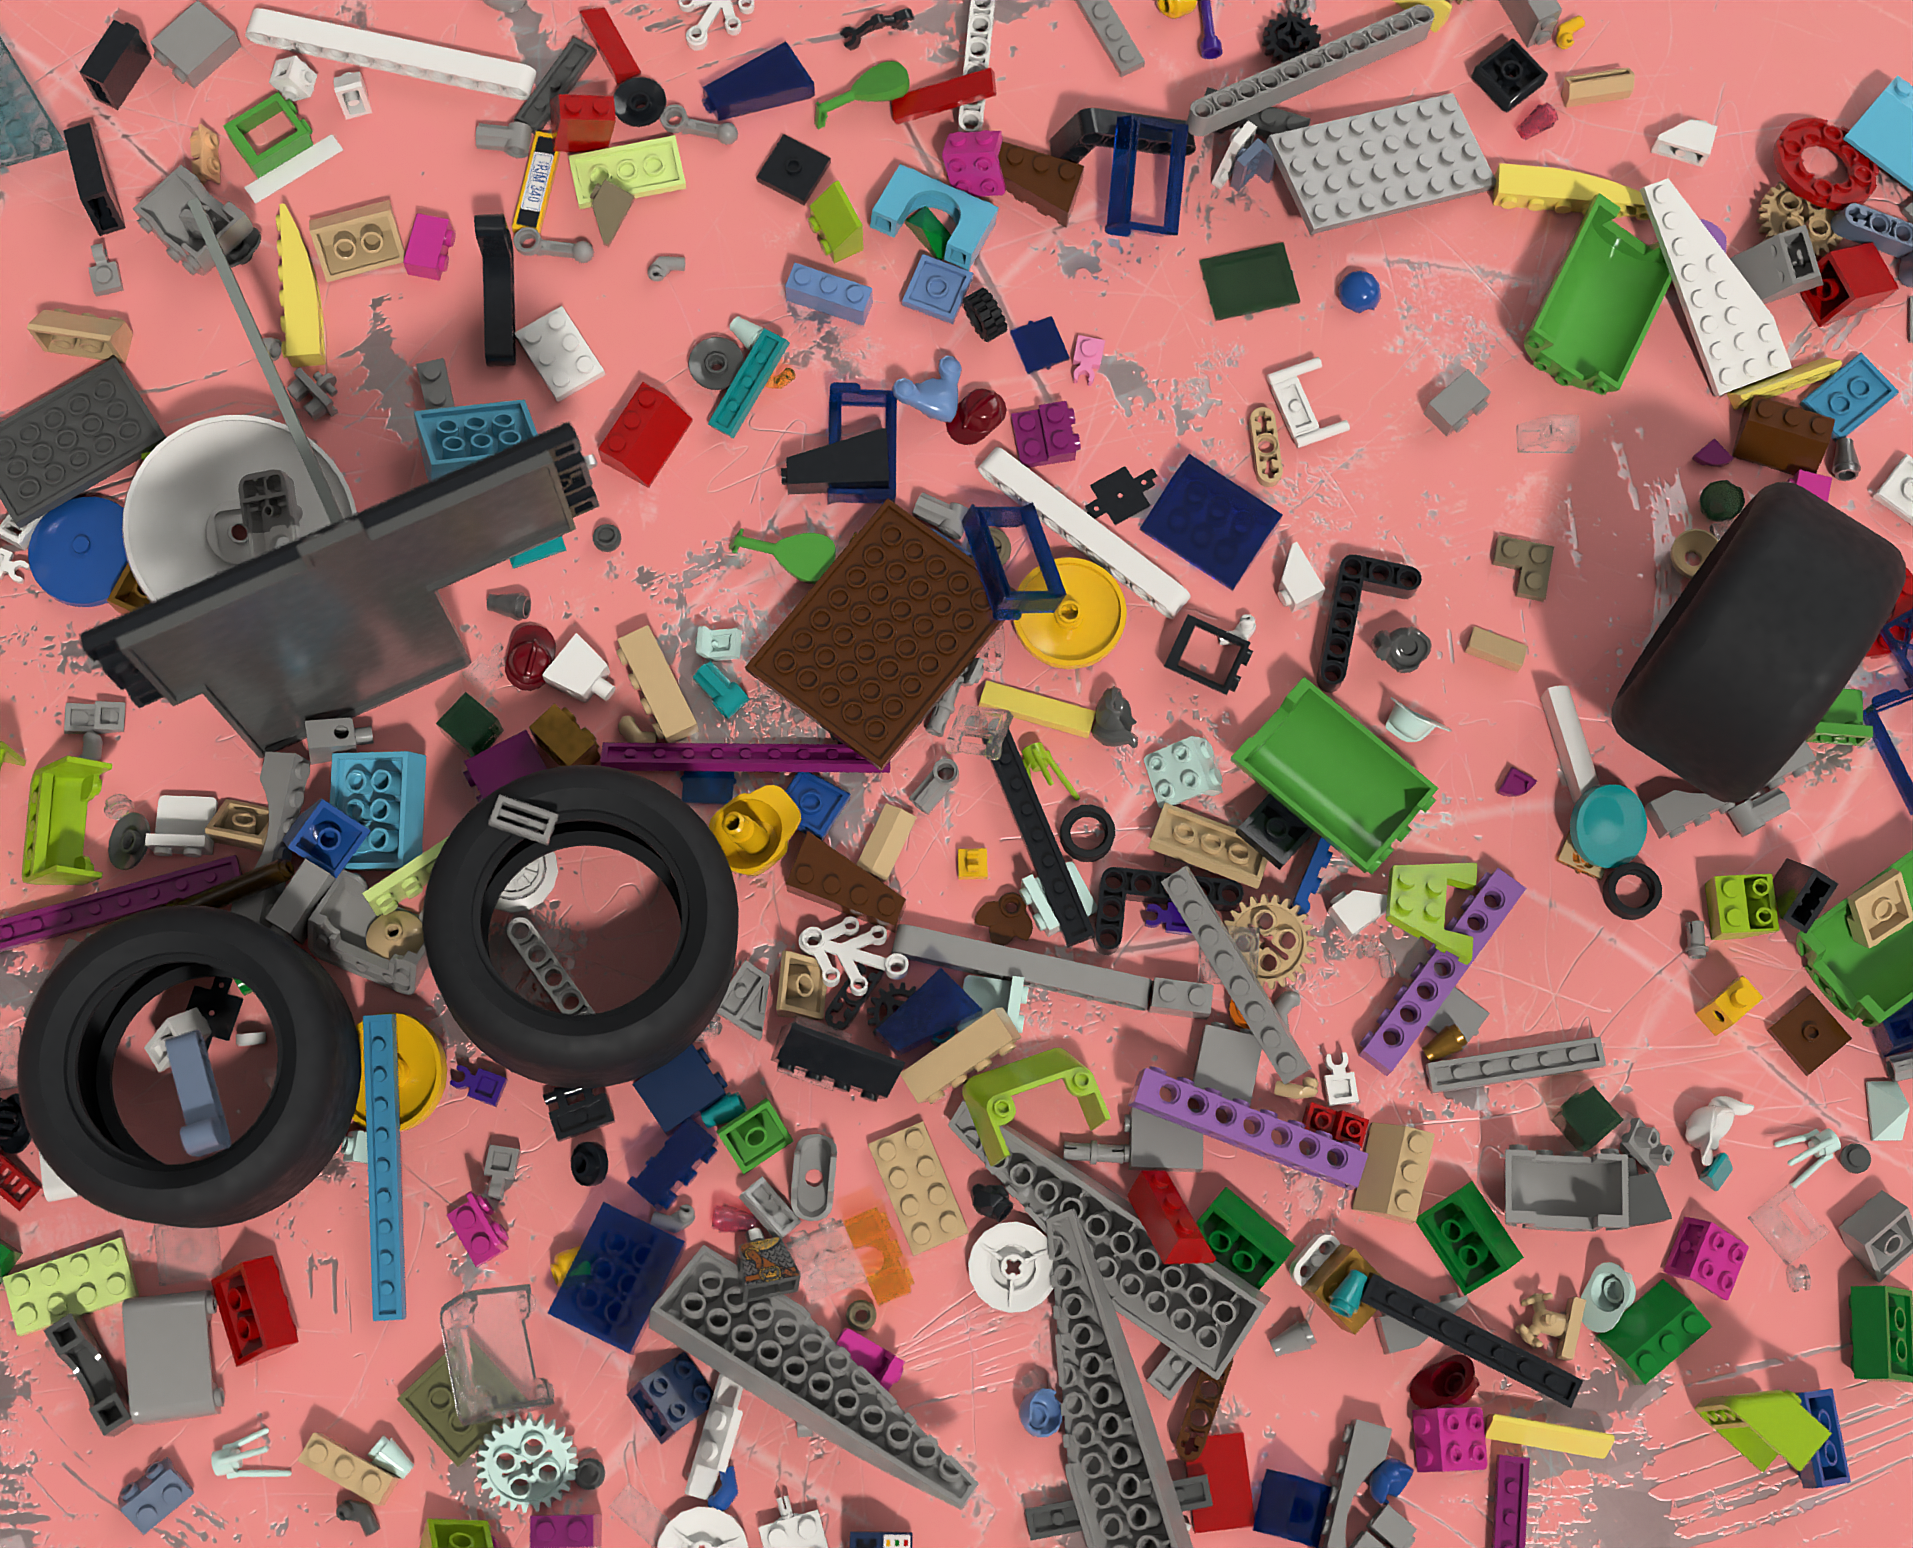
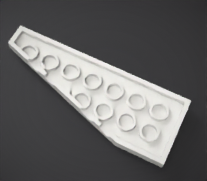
(1725, 315)

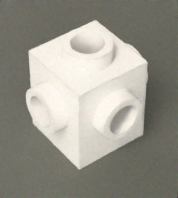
(293, 78)

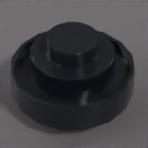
(589, 1163)

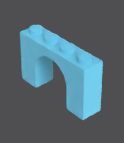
(913, 190)

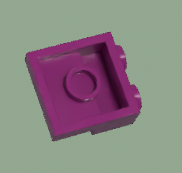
(1045, 435)

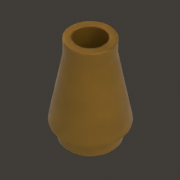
(1446, 1042)

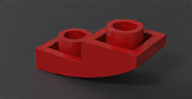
(1340, 1124)

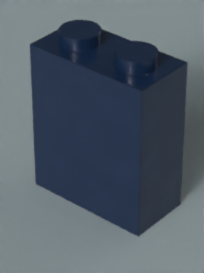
(681, 1089)

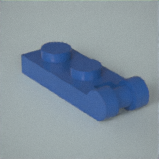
(1310, 881)

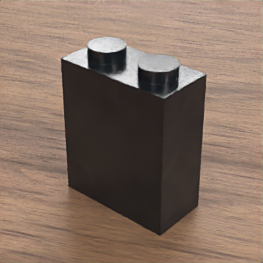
(116, 64)

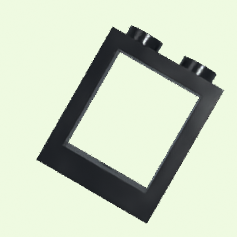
(1182, 641)

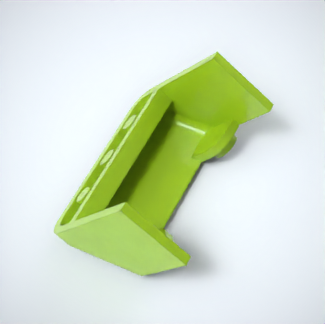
(58, 822)
(991, 1093)
(1765, 1425)

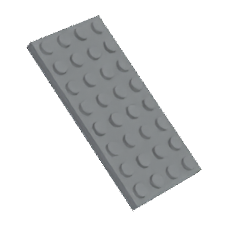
(1381, 163)

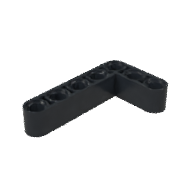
(1097, 128)
(498, 287)
(1348, 610)
(1155, 895)

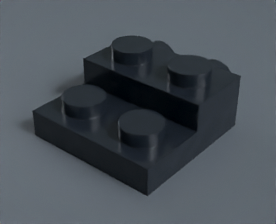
(1274, 831)

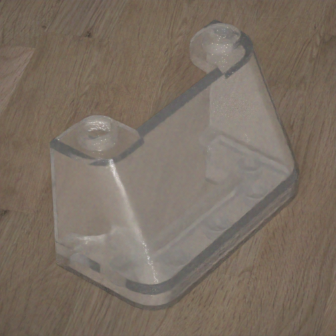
(492, 1354)

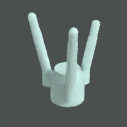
(1822, 1145)
(230, 1459)

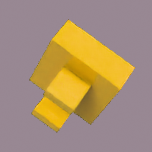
(972, 864)

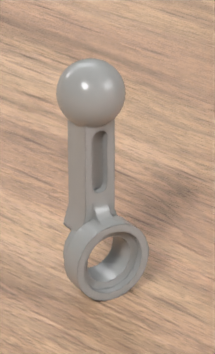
(725, 133)
(581, 251)

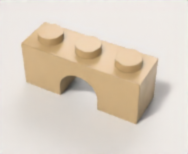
(348, 1469)

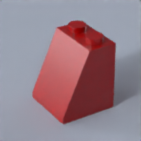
(582, 122)
(1851, 283)

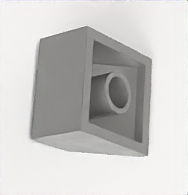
(1879, 1235)

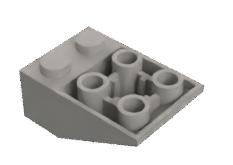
(1780, 265)

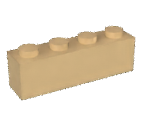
(657, 685)
(960, 1056)

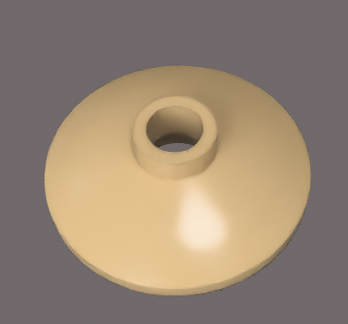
(408, 939)

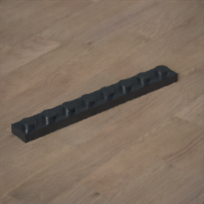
(1041, 844)
(1470, 1340)

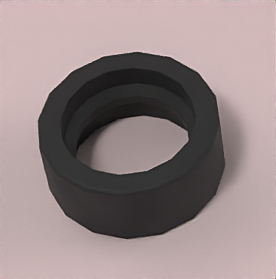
(1093, 812)
(1641, 871)

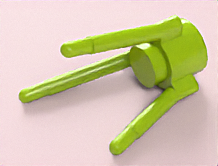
(1038, 760)

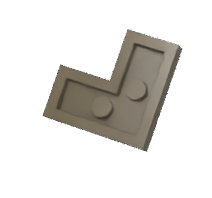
(1532, 561)

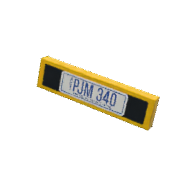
(537, 184)

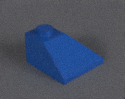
(326, 836)

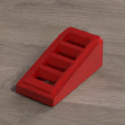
(28, 1195)

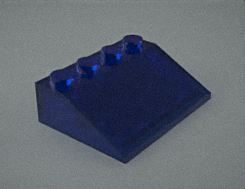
(1211, 522)
(617, 1278)

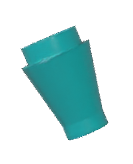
(724, 1110)
(1347, 1296)

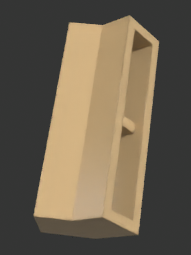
(1598, 87)
(886, 842)

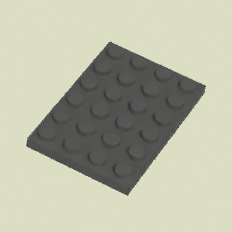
(72, 441)

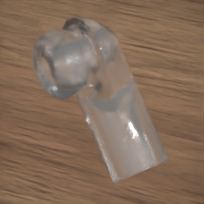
(711, 1031)

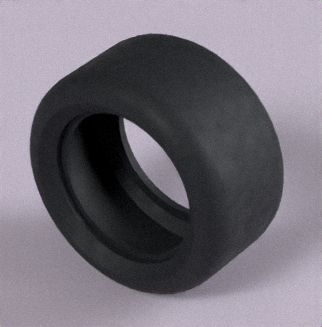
(1759, 642)
(601, 810)
(73, 1045)

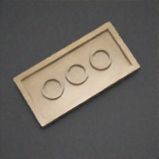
(1207, 845)
(918, 1188)

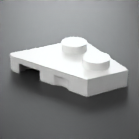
(1239, 139)

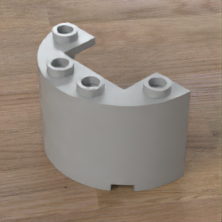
(161, 212)
(1566, 1190)

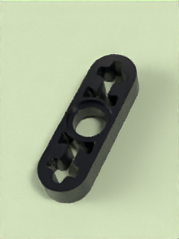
(848, 1014)

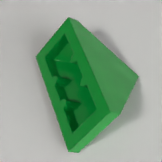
(929, 232)

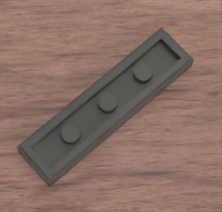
(558, 80)

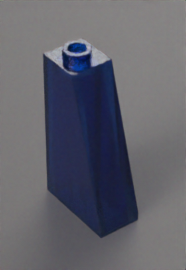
(760, 84)

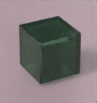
(470, 726)
(1586, 1119)

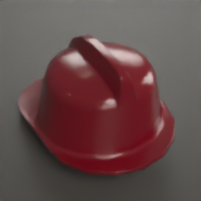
(977, 416)
(529, 656)
(1445, 1382)

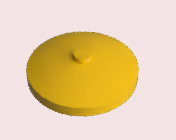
(1085, 622)
(420, 1072)

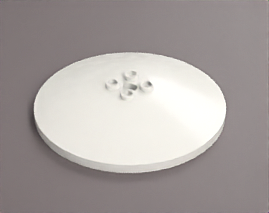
(189, 499)

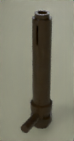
(239, 887)

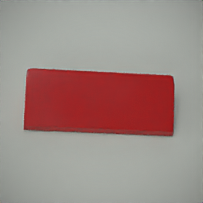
(609, 44)

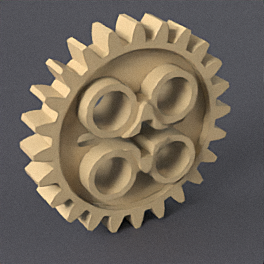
(1778, 218)
(1284, 920)

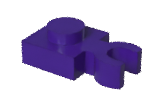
(1171, 918)
(483, 1086)

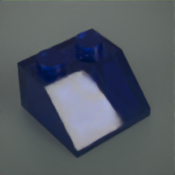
(1291, 1508)

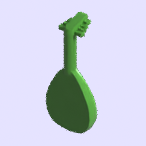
(878, 84)
(801, 555)

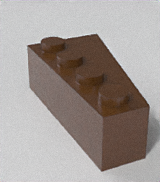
(1041, 180)
(840, 884)

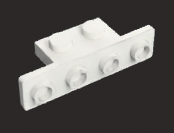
(716, 1439)

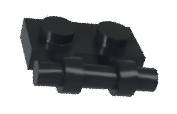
(580, 1116)

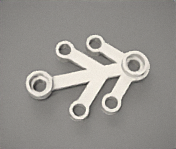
(715, 6)
(849, 952)

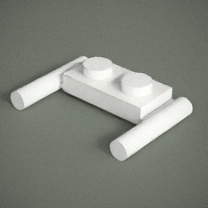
(1296, 407)

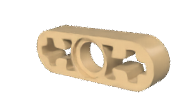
(1259, 457)

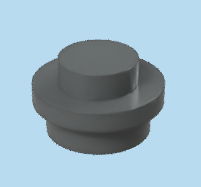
(607, 538)
(1855, 1158)
(590, 1474)

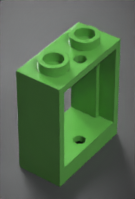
(280, 152)

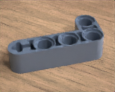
(1885, 231)
(198, 1095)

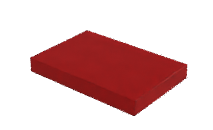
(1229, 1483)

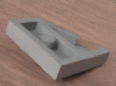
(746, 1000)

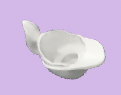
(1711, 1123)

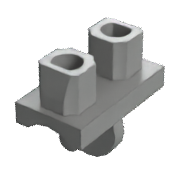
(305, 385)
(1645, 1146)

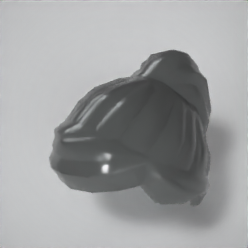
(1402, 648)
(1114, 720)

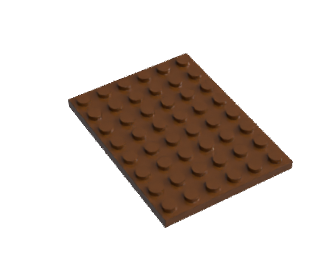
(880, 635)

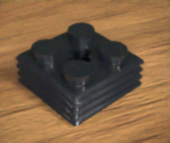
(1508, 60)

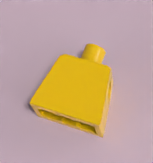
(1732, 1003)

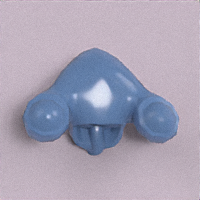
(934, 396)

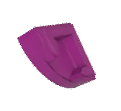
(1713, 455)
(1516, 783)

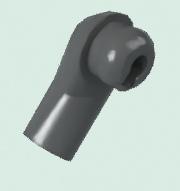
(358, 1512)

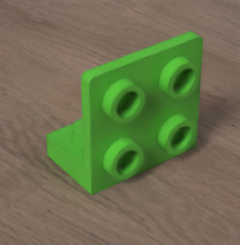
(1843, 722)

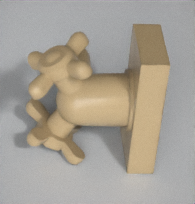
(1562, 1326)

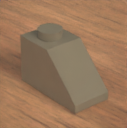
(610, 209)

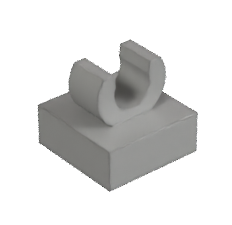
(190, 224)

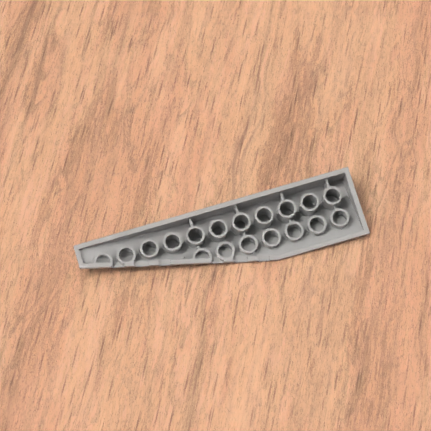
(1189, 1307)
(799, 1370)
(1109, 1435)

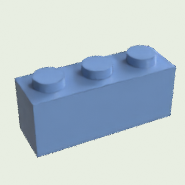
(829, 294)

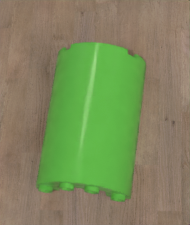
(1598, 304)
(1336, 776)
(1858, 978)

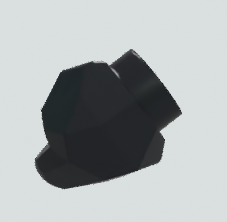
(991, 1201)

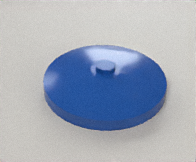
(79, 551)

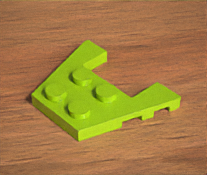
(1419, 901)

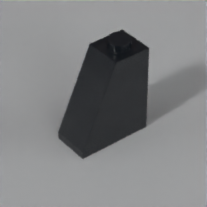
(1801, 893)

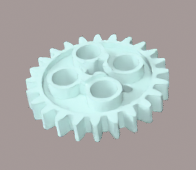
(540, 1484)

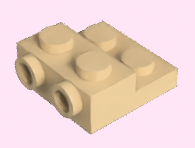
(1879, 909)

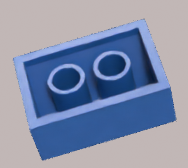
(1829, 1463)

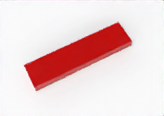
(944, 96)

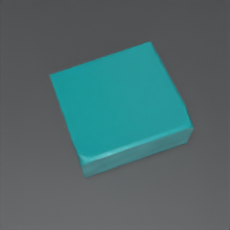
(1717, 1172)

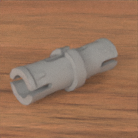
(943, 710)
(1093, 1152)

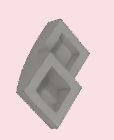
(97, 717)

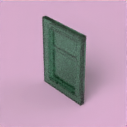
(1249, 281)

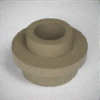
(851, 1315)

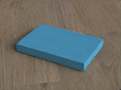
(1851, 396)

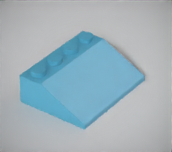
(1887, 131)
(468, 433)
(388, 798)

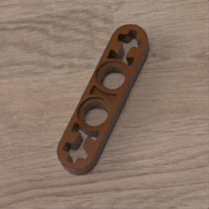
(1206, 1404)

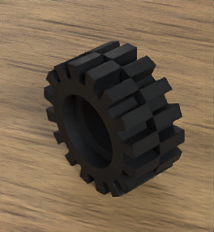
(985, 314)

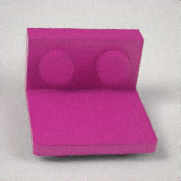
(477, 1230)
(1706, 1256)

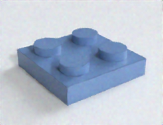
(937, 289)

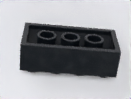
(836, 1061)

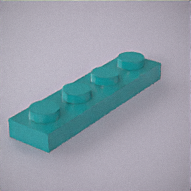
(748, 383)

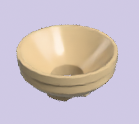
(1693, 540)

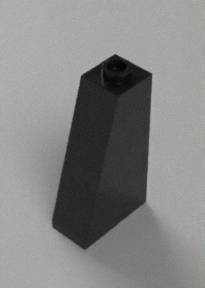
(93, 179)
(846, 464)

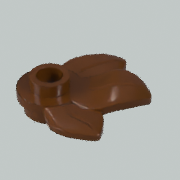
(1005, 924)

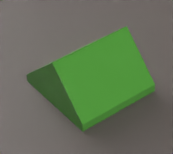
(754, 1136)

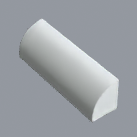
(1569, 740)

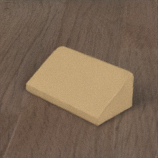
(1496, 649)

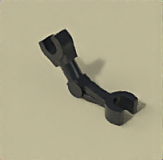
(898, 20)

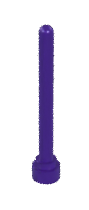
(1210, 45)

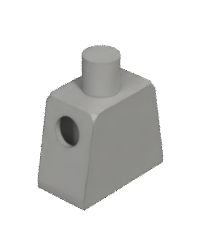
(326, 734)

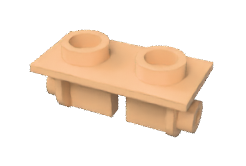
(205, 145)

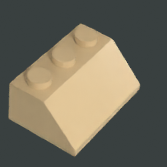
(357, 240)
(81, 335)
(1394, 1172)

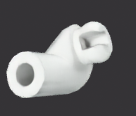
(1244, 629)

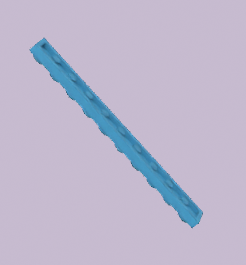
(384, 1167)

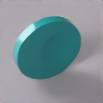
(1608, 825)

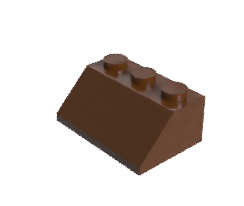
(1782, 436)

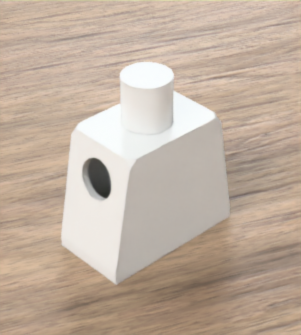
(579, 672)

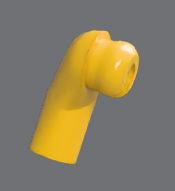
(1565, 31)

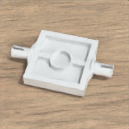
(793, 1529)

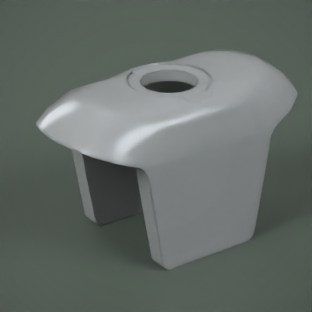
(817, 1153)

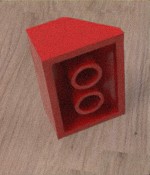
(644, 435)
(1168, 1220)
(254, 1310)

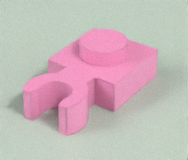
(1087, 356)

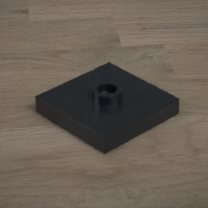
(793, 169)

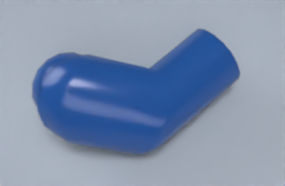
(727, 1492)

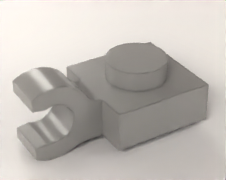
(106, 274)
(500, 1165)

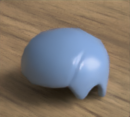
(1040, 1413)

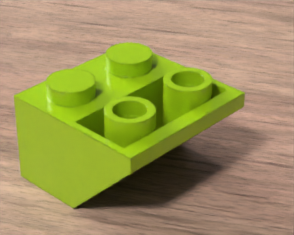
(1741, 906)

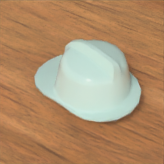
(1410, 725)
(1607, 1297)

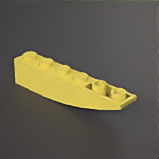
(1561, 191)
(300, 298)

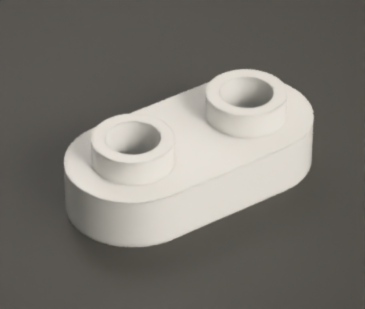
(1312, 1258)

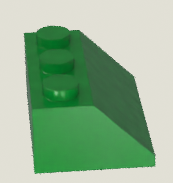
(1468, 1238)
(1243, 1239)
(1653, 1332)
(1882, 1333)

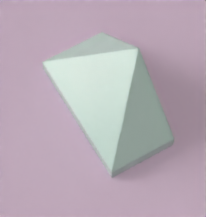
(1886, 1110)

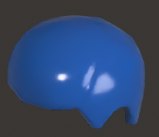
(1359, 291)
(1389, 1479)

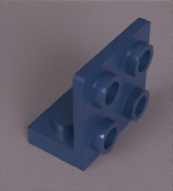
(671, 1397)

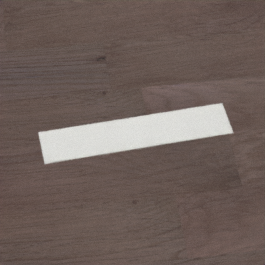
(293, 168)

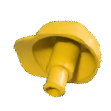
(756, 829)

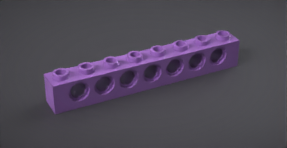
(1386, 1057)
(1349, 1156)

